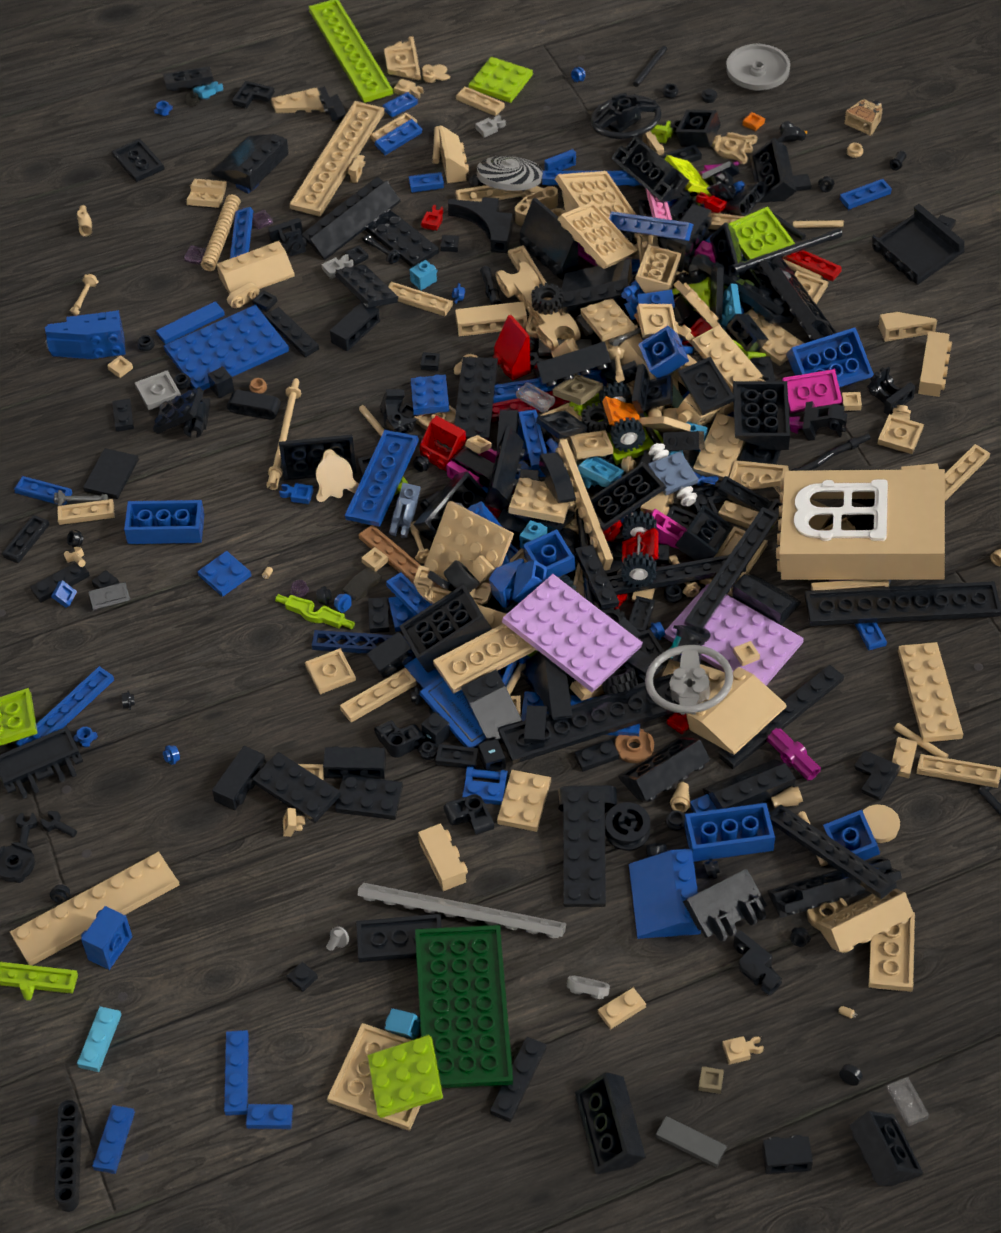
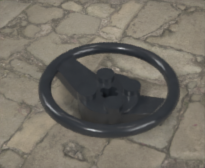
(624, 109)

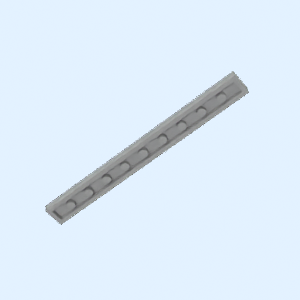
(469, 911)

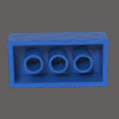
(164, 522)
(729, 832)

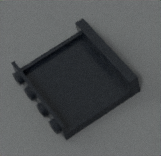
(919, 245)

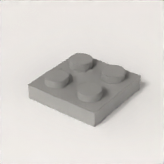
(157, 389)

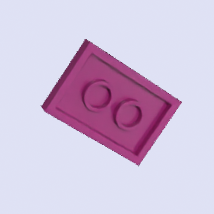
(816, 387)

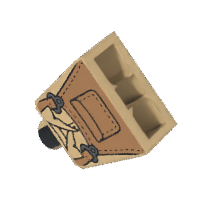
(864, 116)

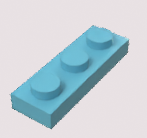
(99, 1039)

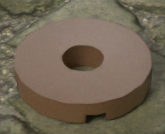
(635, 755)

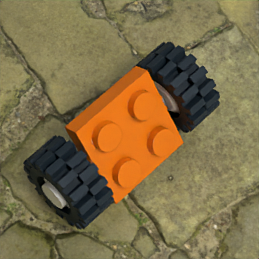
(622, 415)

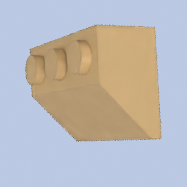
(452, 156)

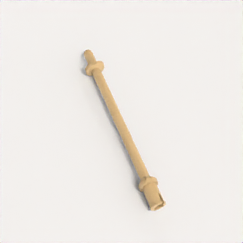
(275, 471)

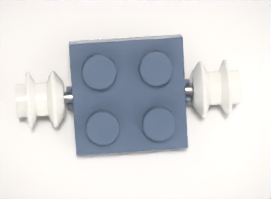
(674, 473)

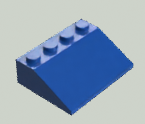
(838, 352)
(658, 894)

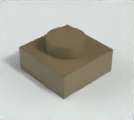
(711, 1080)

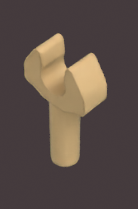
(75, 556)

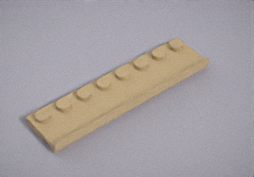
(70, 919)

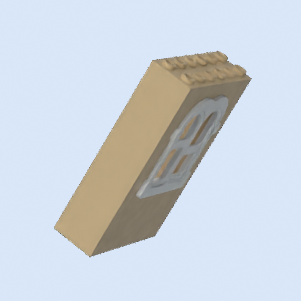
(905, 535)

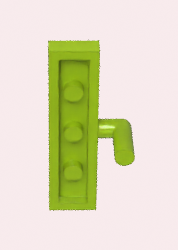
(37, 977)

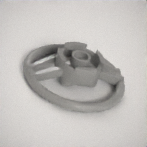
(689, 683)

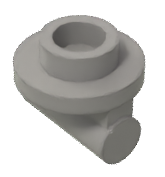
(338, 938)

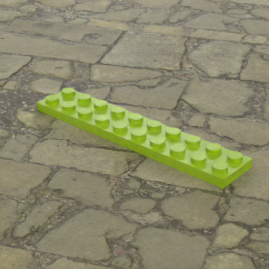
(351, 50)

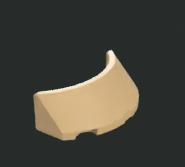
(433, 594)

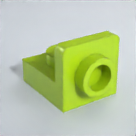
(662, 132)

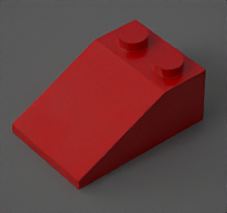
(513, 349)

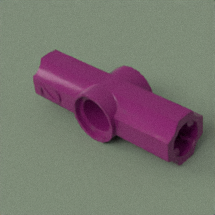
(793, 754)

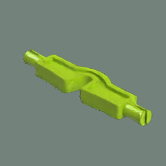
(323, 615)

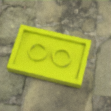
(696, 181)

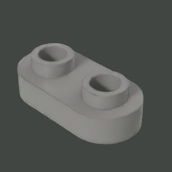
(584, 985)

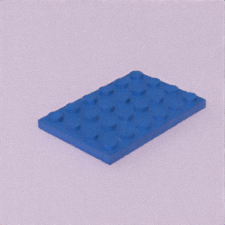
(232, 342)

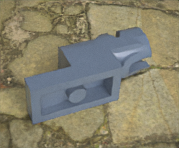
(405, 509)

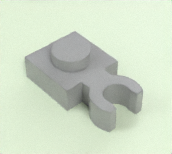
(490, 126)
(330, 266)

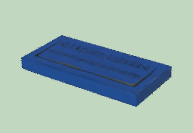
(454, 710)

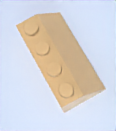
(260, 266)
(657, 269)
(865, 919)

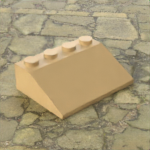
(739, 715)

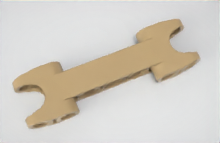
(550, 326)

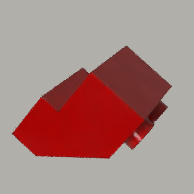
(445, 433)

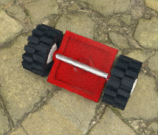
(639, 549)

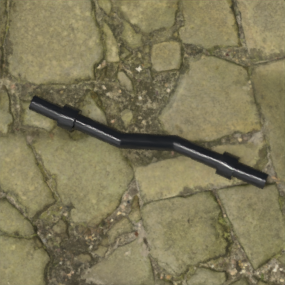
(851, 444)

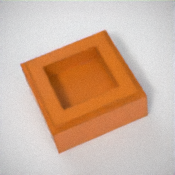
(753, 121)

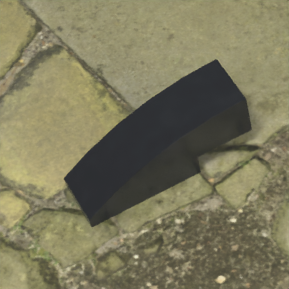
(557, 477)

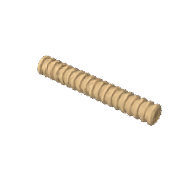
(220, 233)

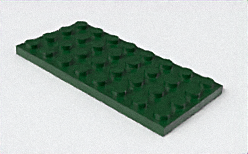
(464, 1004)

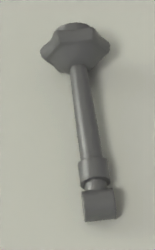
(614, 342)
(59, 498)

